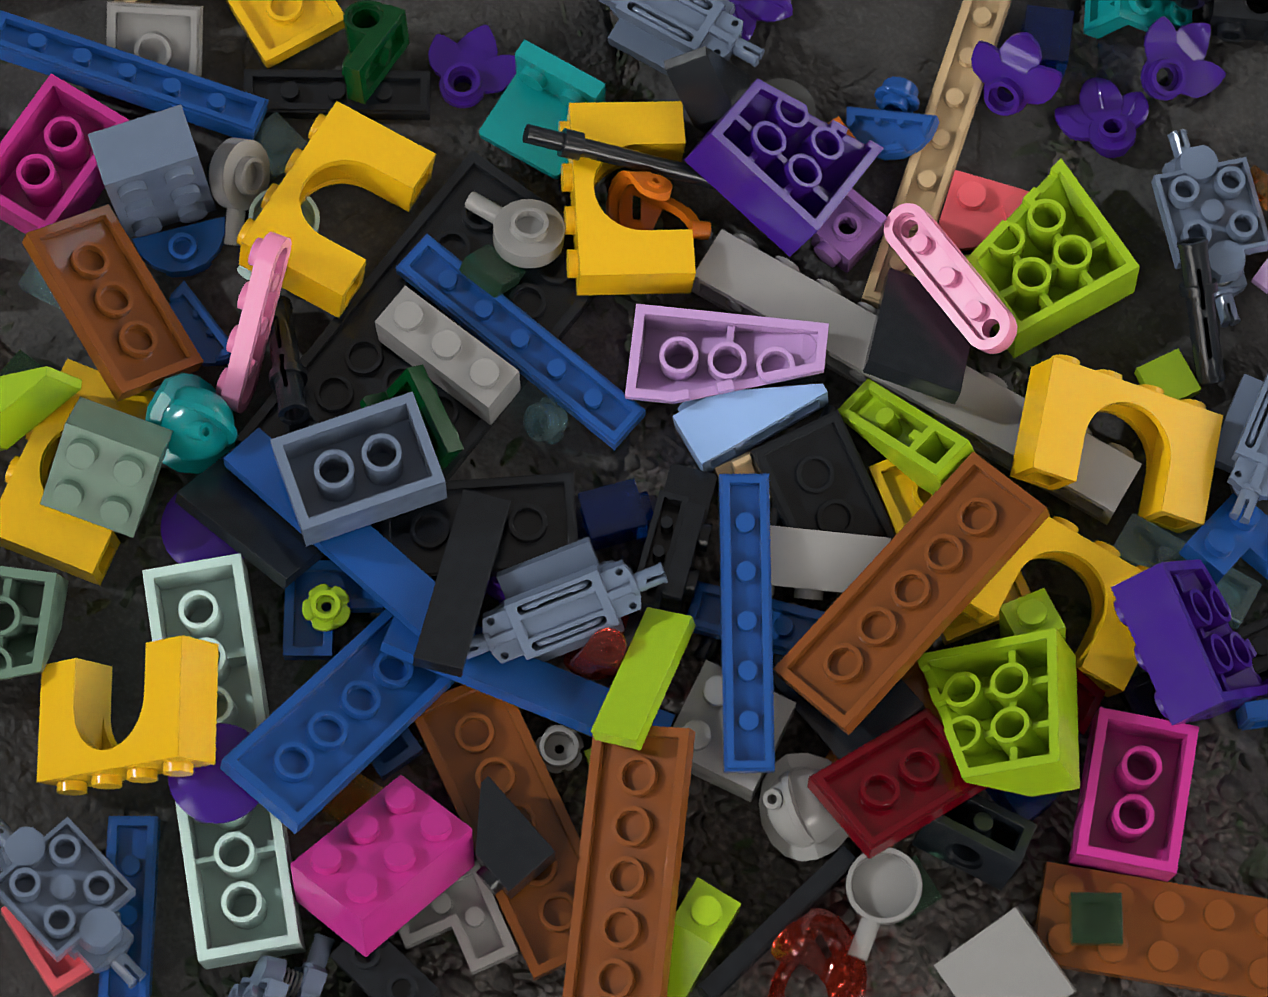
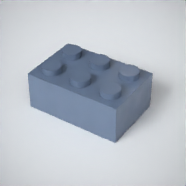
(152, 172)
(359, 468)

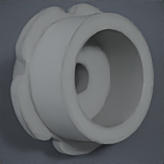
(565, 737)

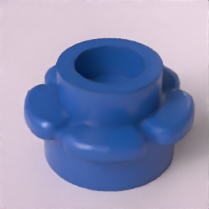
(897, 95)

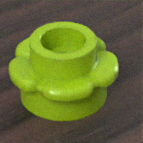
(326, 620)

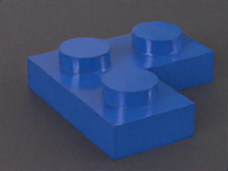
(1225, 541)
(299, 636)

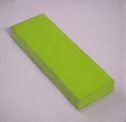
(643, 678)

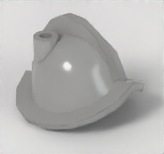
(792, 813)

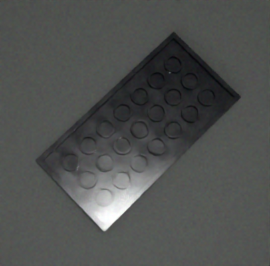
(351, 360)

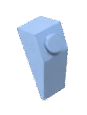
(737, 421)

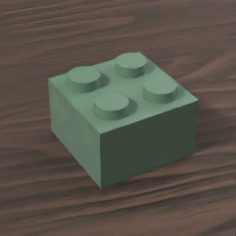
(106, 467)

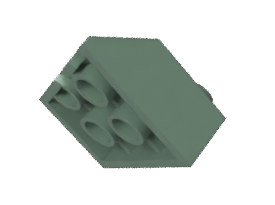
(29, 619)

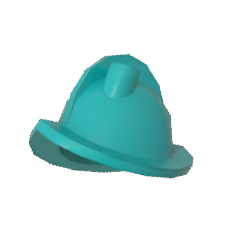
(199, 421)

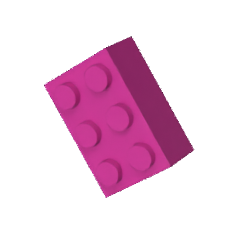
(48, 157)
(1133, 795)
(383, 865)

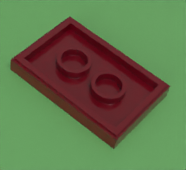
(893, 784)

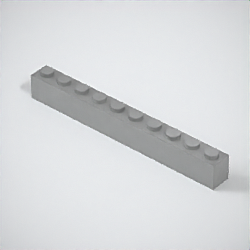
(986, 412)

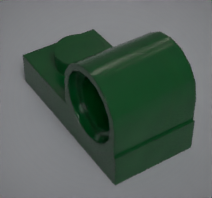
(375, 42)

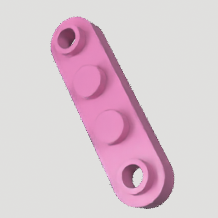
(950, 278)
(258, 306)

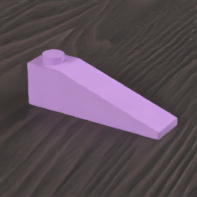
(708, 353)

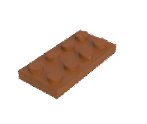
(112, 302)

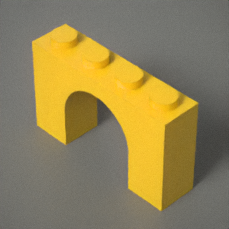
(340, 151)
(606, 254)
(1175, 434)
(44, 532)
(1108, 646)
(169, 738)

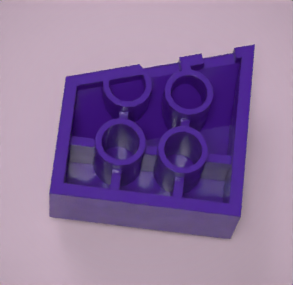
(781, 164)
(1187, 641)

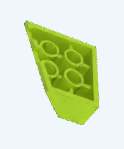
(1054, 261)
(1010, 711)

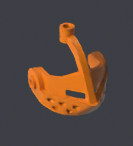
(655, 197)

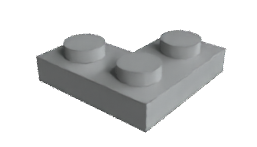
(473, 916)

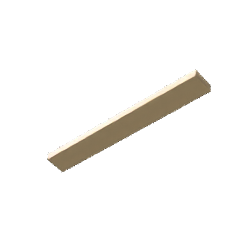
(954, 103)

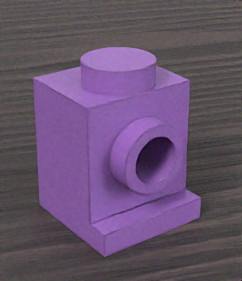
(847, 249)

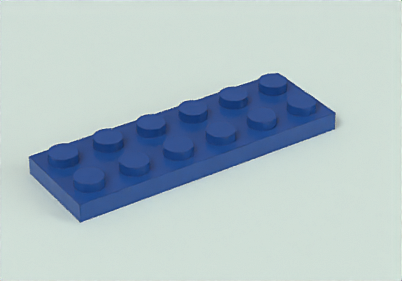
(332, 727)

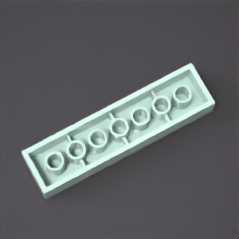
(241, 867)

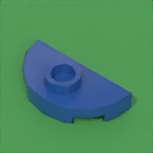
(897, 132)
(183, 249)
(200, 326)

